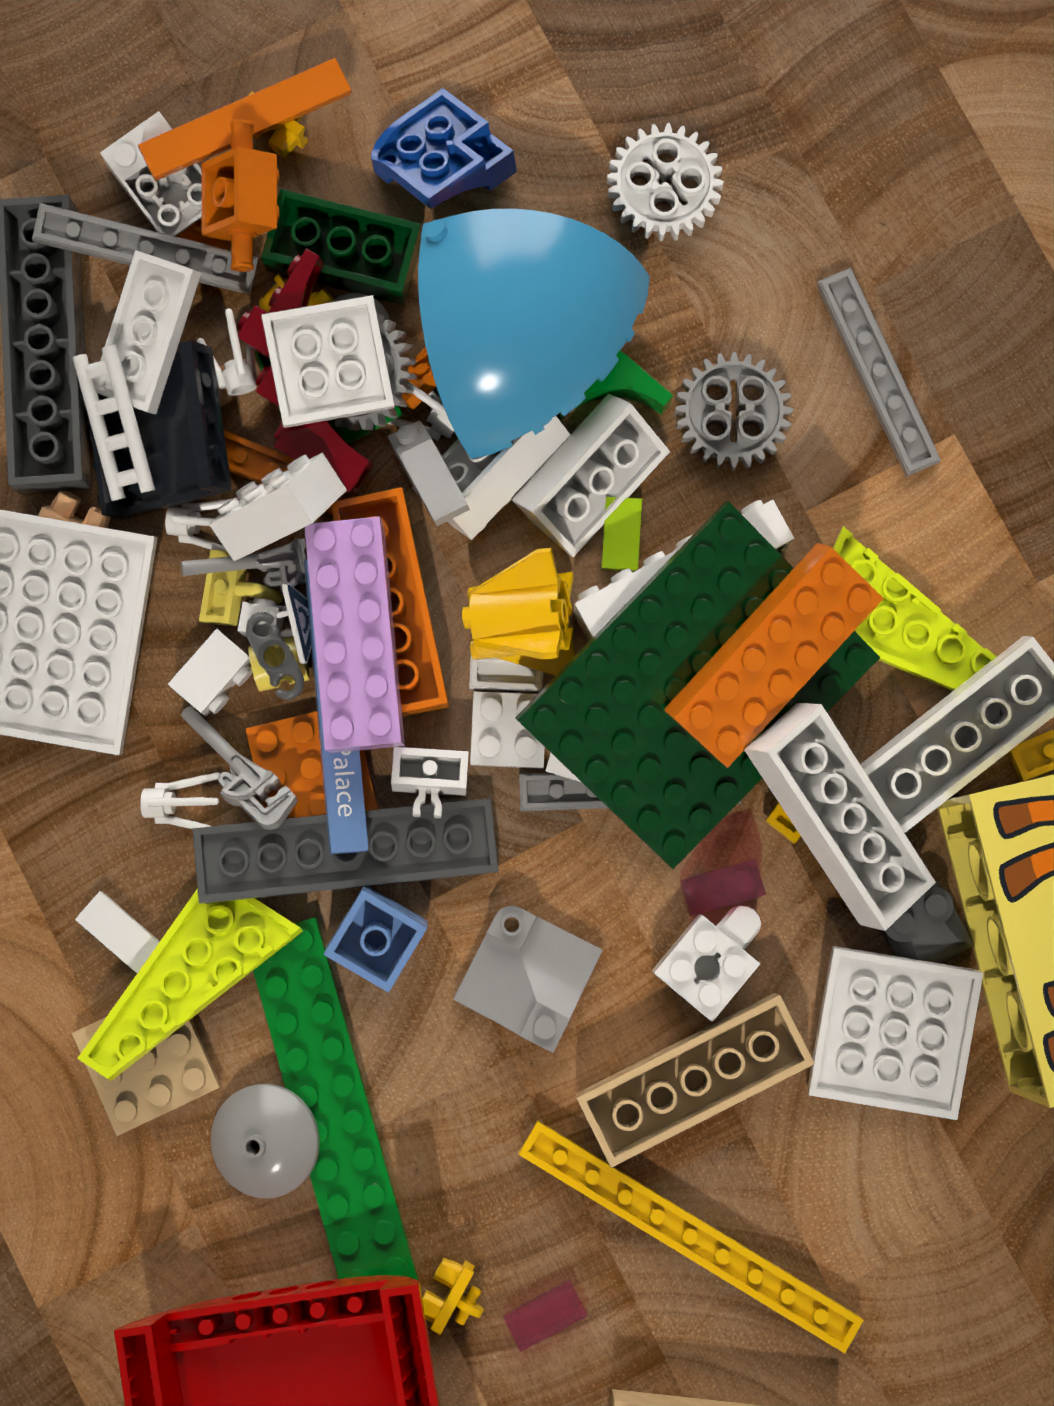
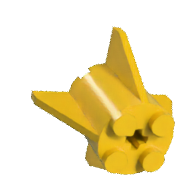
(523, 615)

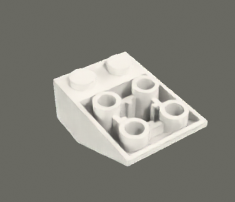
(167, 203)

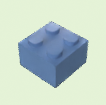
(376, 938)

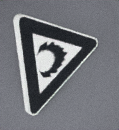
(299, 619)

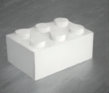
(277, 506)

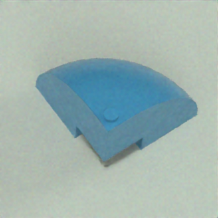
(521, 318)

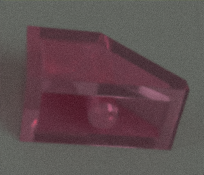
(723, 887)

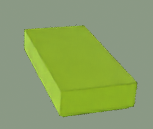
(622, 535)

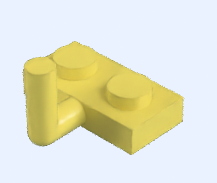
(224, 594)

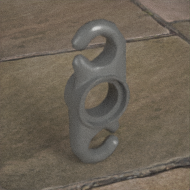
(287, 668)

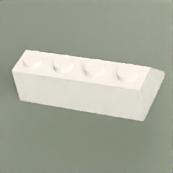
(600, 459)
(495, 478)

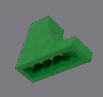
(629, 382)

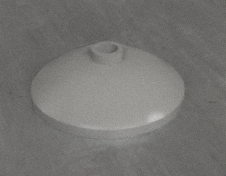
(285, 1136)

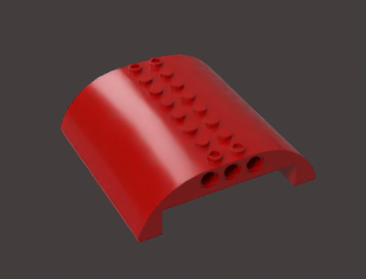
(285, 1347)

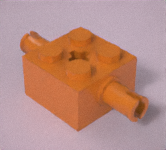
(240, 195)

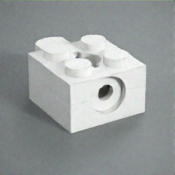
(710, 960)

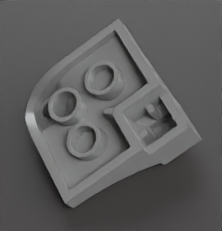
(528, 976)

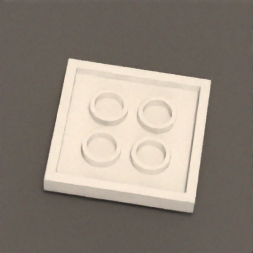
(328, 361)

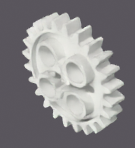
(689, 163)

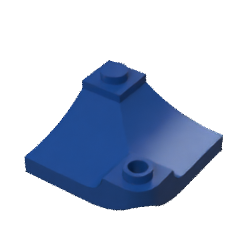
(441, 151)

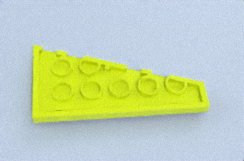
(909, 627)
(189, 969)

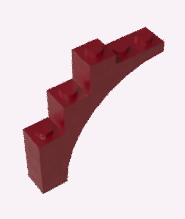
(313, 437)

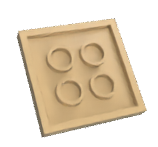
(157, 1082)

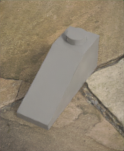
(428, 473)

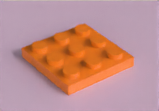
(294, 755)

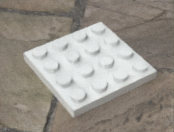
(894, 1032)

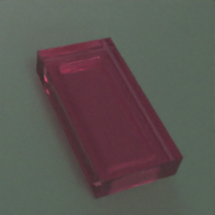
(545, 1315)

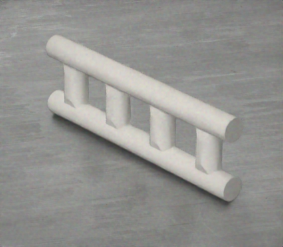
(97, 408)

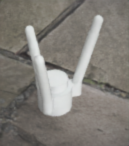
(238, 375)
(437, 417)
(185, 522)
(159, 802)

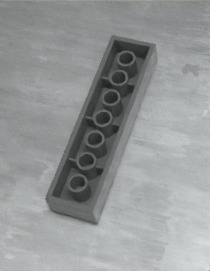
(39, 337)

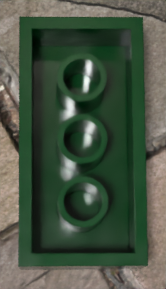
(358, 247)

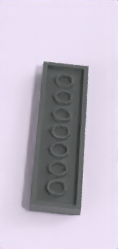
(295, 858)

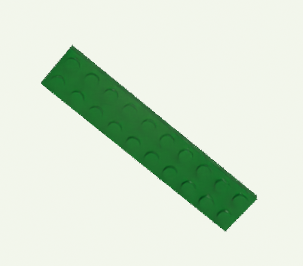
(323, 1070)

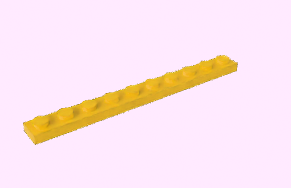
(691, 1236)

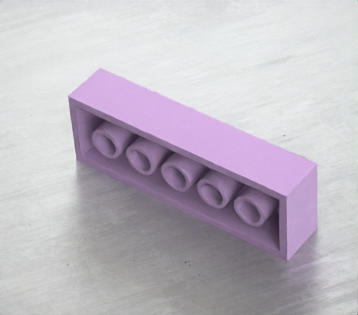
(354, 635)

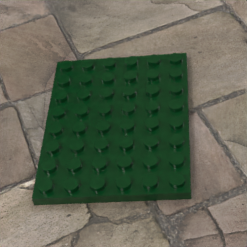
(609, 701)

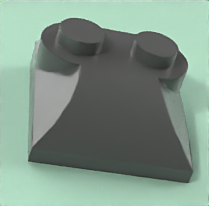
(929, 929)

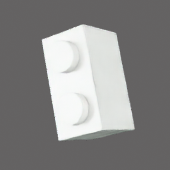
(212, 674)

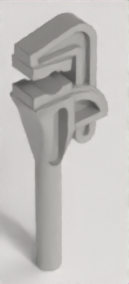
(281, 563)
(247, 780)

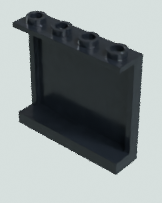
(180, 441)

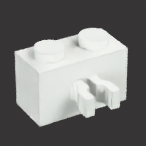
(429, 773)

